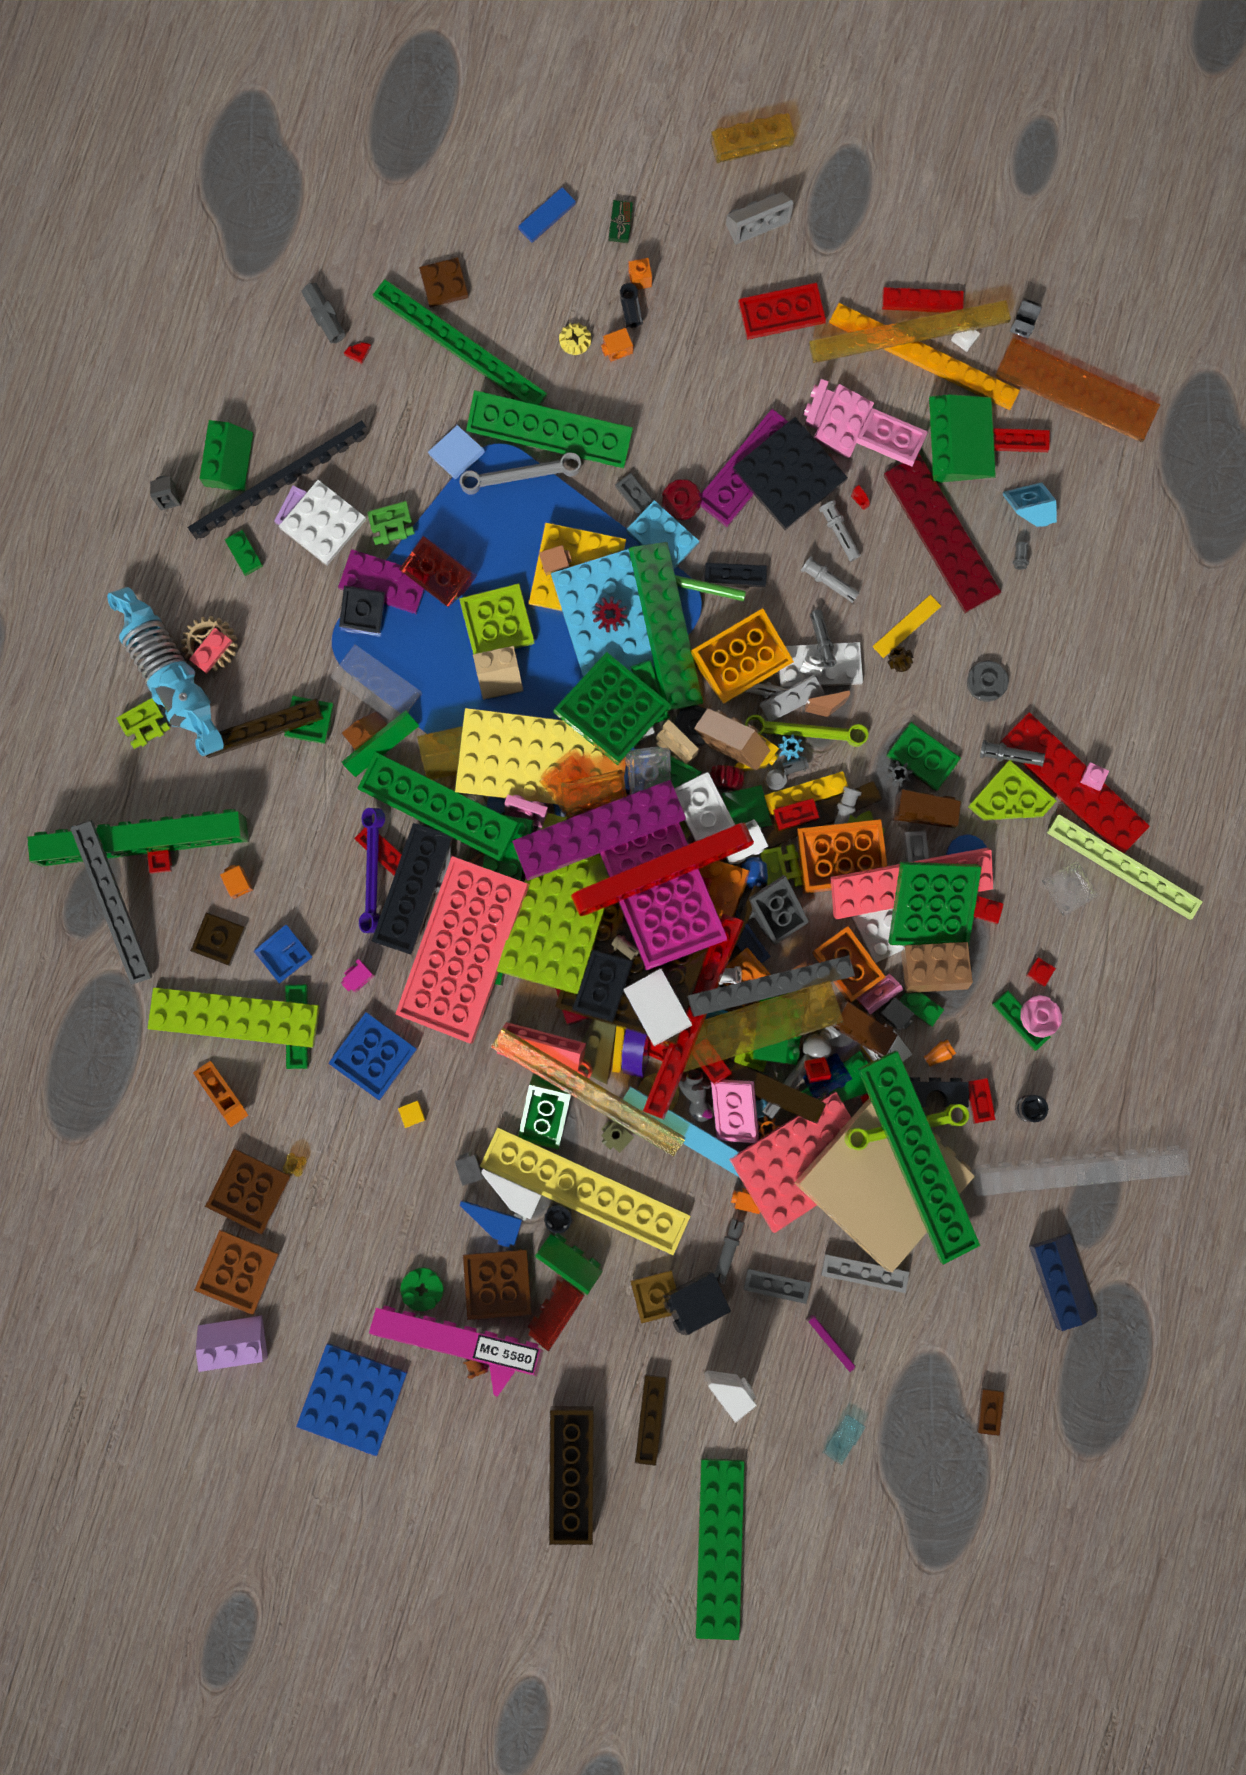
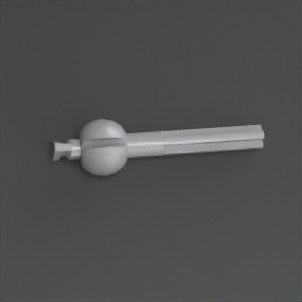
(814, 1047)

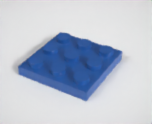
(372, 1056)

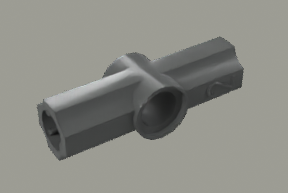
(323, 313)

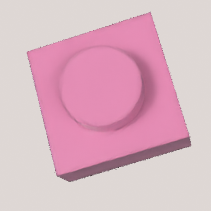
(1094, 776)

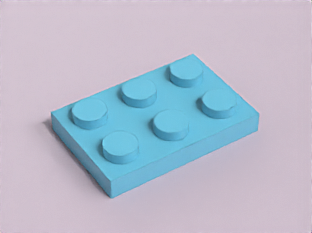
(658, 526)

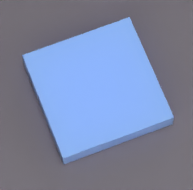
(456, 452)

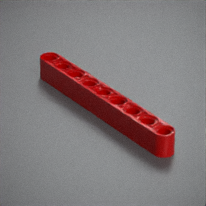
(662, 869)

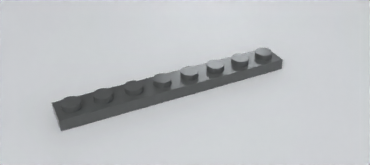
(111, 901)
(770, 986)

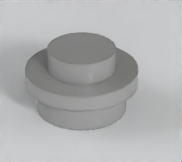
(776, 779)

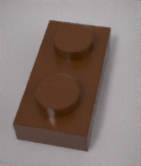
(990, 1412)

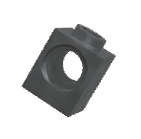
(469, 1168)

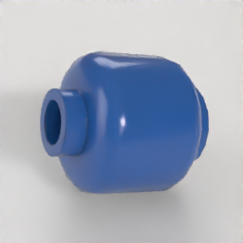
(758, 872)

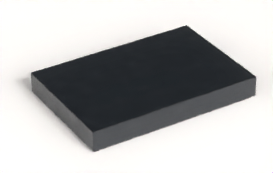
(603, 986)

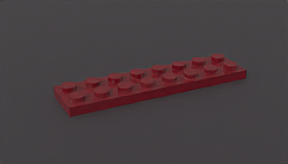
(942, 534)

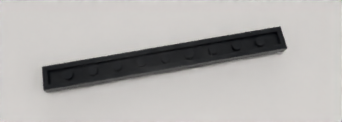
(272, 484)

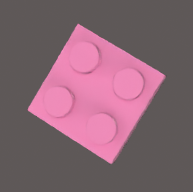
(518, 807)

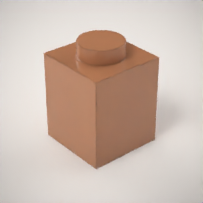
(555, 559)

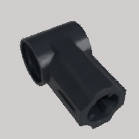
(631, 306)

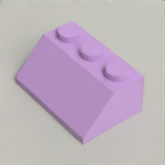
(230, 1343)

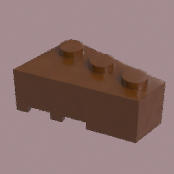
(926, 809)
(865, 1029)

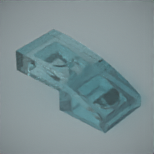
(843, 1439)

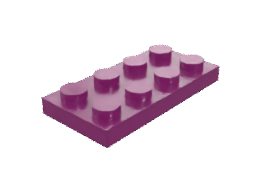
(382, 575)

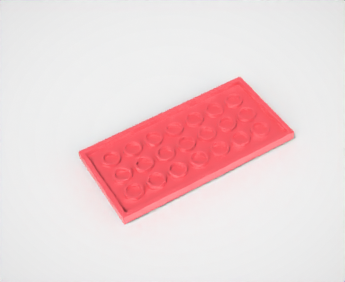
(461, 949)

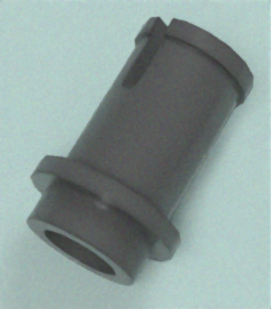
(1021, 555)
(795, 765)

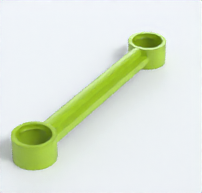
(809, 730)
(934, 1120)

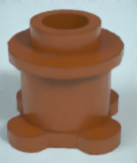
(475, 1368)

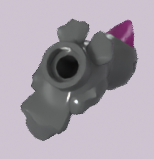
(694, 1088)

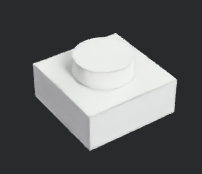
(965, 339)

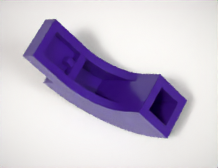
(635, 1054)

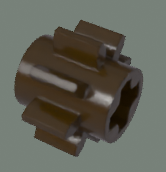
(900, 659)

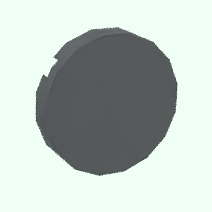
(987, 681)

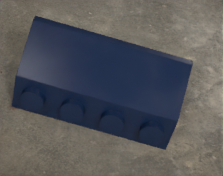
(1063, 1282)

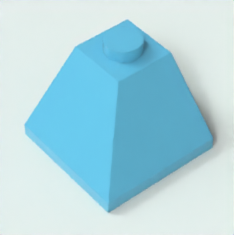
(1033, 504)

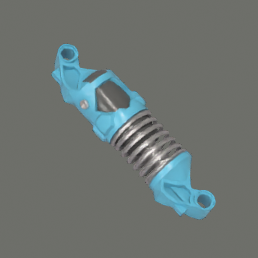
(166, 674)

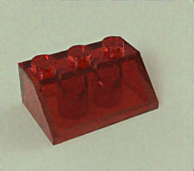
(437, 571)
(555, 1313)

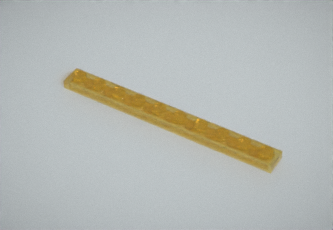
(909, 331)
(588, 1092)

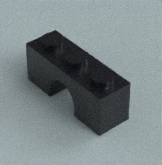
(953, 1092)

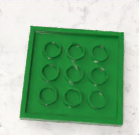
(611, 708)
(934, 903)

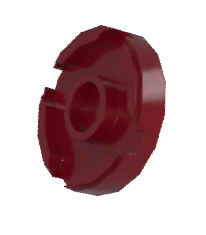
(681, 499)

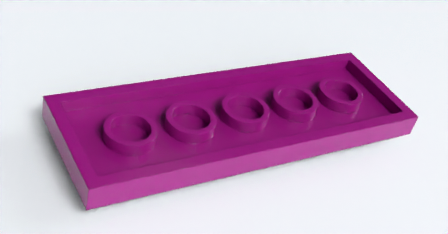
(727, 493)

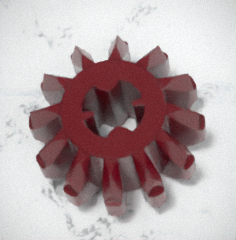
(609, 606)
(727, 777)

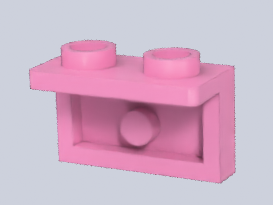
(819, 405)

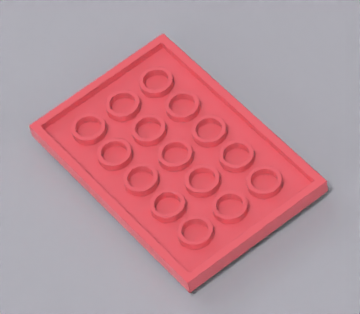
(781, 1157)

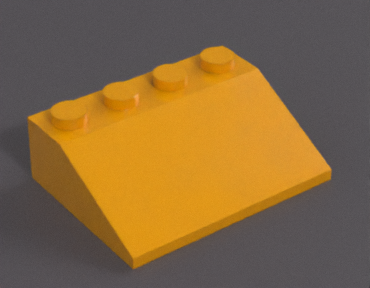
(741, 656)

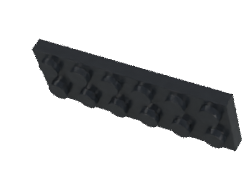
(412, 888)

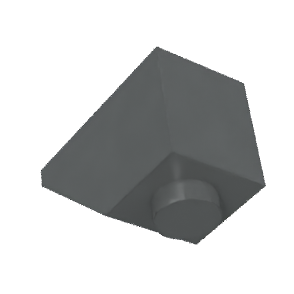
(164, 492)

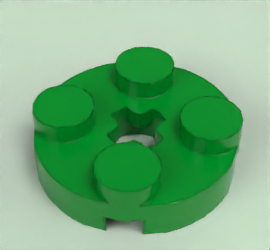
(428, 1299)

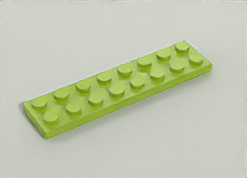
(233, 1017)

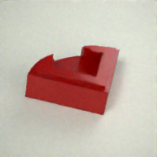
(358, 352)
(860, 497)

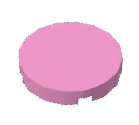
(1041, 1016)

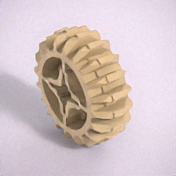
(193, 636)

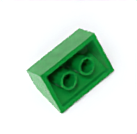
(226, 456)
(781, 1052)
(569, 1262)

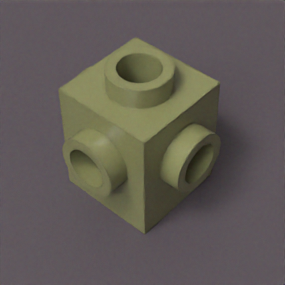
(619, 1143)

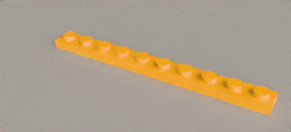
(933, 360)

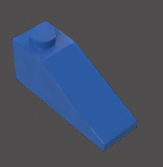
(497, 1224)

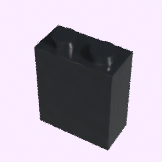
(696, 1303)

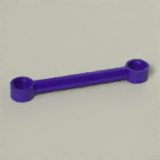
(371, 868)

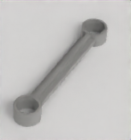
(520, 473)

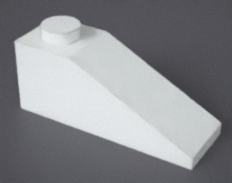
(516, 1197)

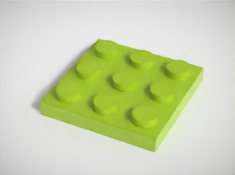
(497, 619)

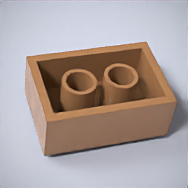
(732, 738)
(936, 967)

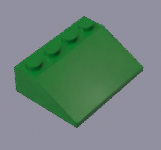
(961, 438)

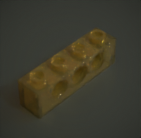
(746, 146)

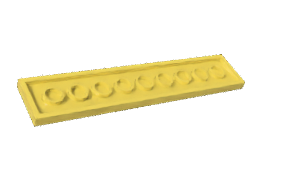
(585, 1191)

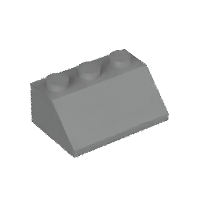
(759, 217)

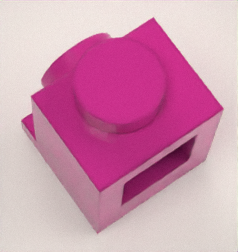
(357, 977)

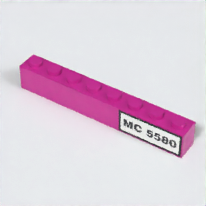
(456, 1341)

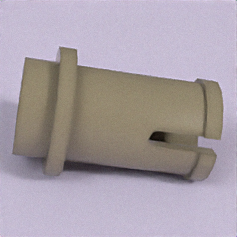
(625, 947)

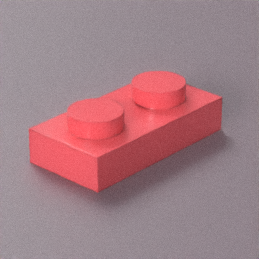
(210, 650)

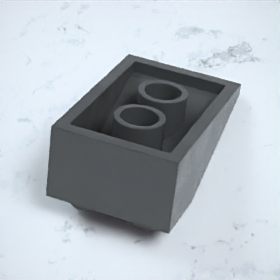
(778, 910)

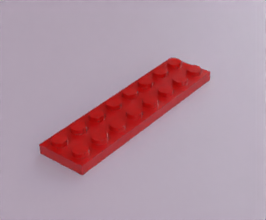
(1062, 772)

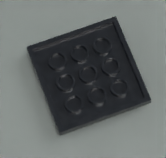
(790, 473)

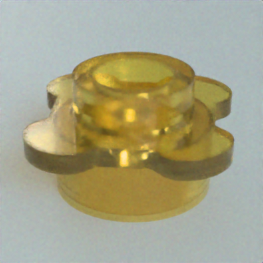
(289, 1168)

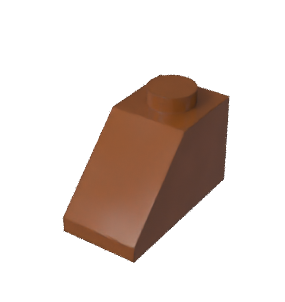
(364, 729)

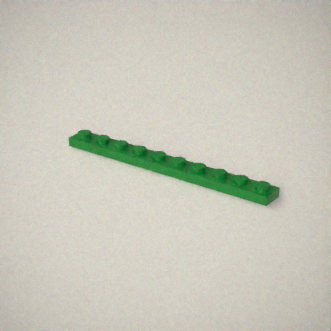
(458, 344)

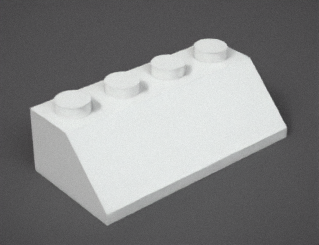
(732, 1392)

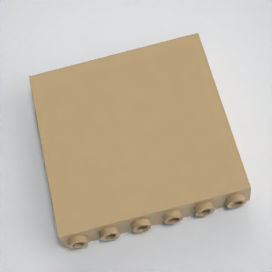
(868, 1192)

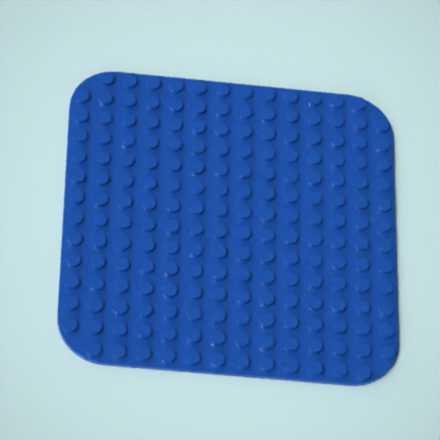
(500, 541)

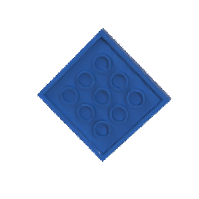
(351, 1399)

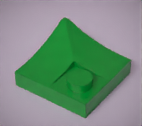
(747, 805)

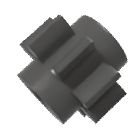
(905, 772)

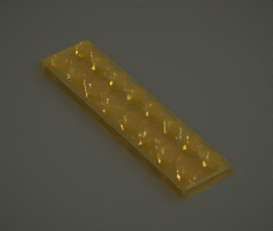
(765, 1024)

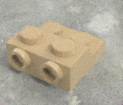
(677, 743)

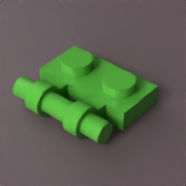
(390, 517)

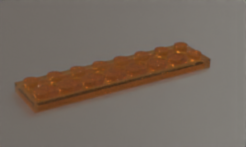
(1077, 390)

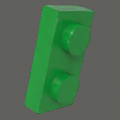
(243, 553)
(922, 1007)

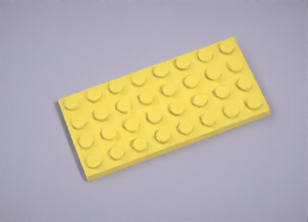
(513, 752)

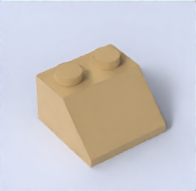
(498, 672)

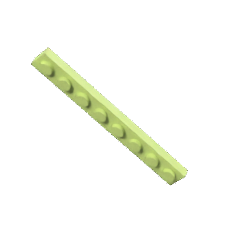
(1124, 867)

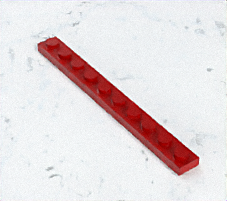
(678, 1055)

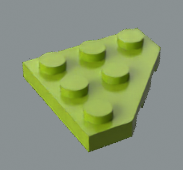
(1011, 796)

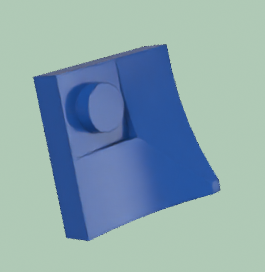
(283, 954)

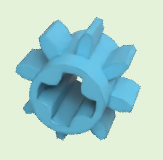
(790, 742)

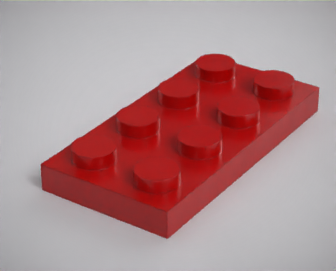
(781, 311)

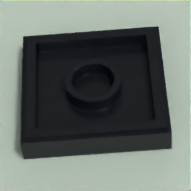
(362, 609)

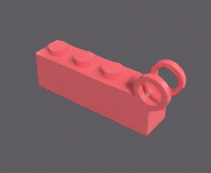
(562, 1049)

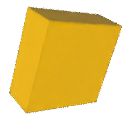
(411, 1114)

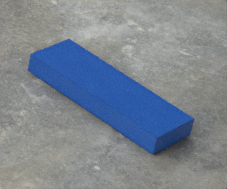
(546, 215)

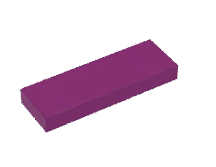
(831, 1343)

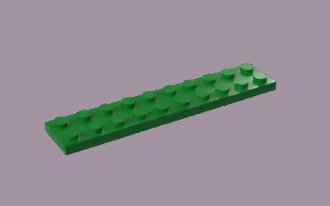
(919, 1157)

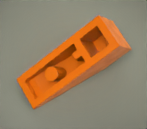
(220, 1094)

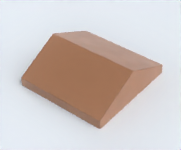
(826, 704)

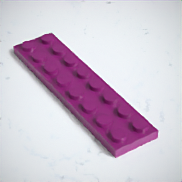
(599, 830)

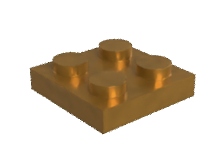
(649, 1295)

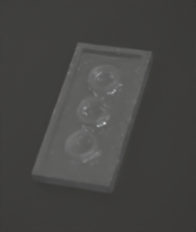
(375, 684)

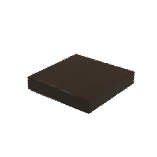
(218, 939)

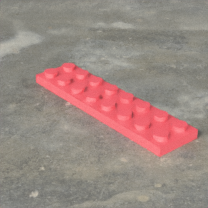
(876, 888)

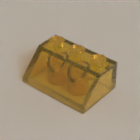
(440, 752)

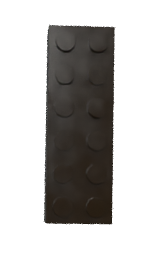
(571, 1475)

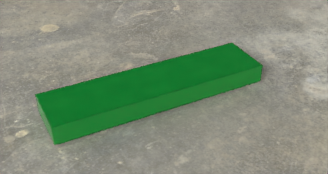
(380, 743)
(296, 1055)

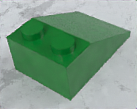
(544, 1113)

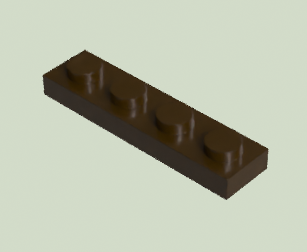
(650, 1420)

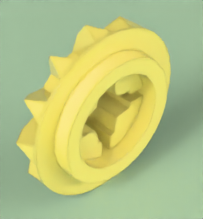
(570, 346)

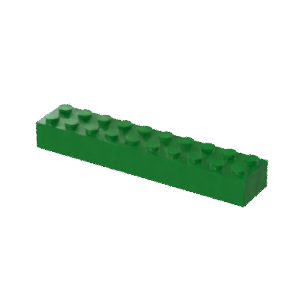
(143, 837)

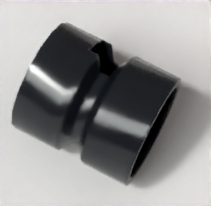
(1031, 1108)
(558, 1218)

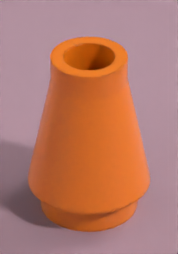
(941, 1052)

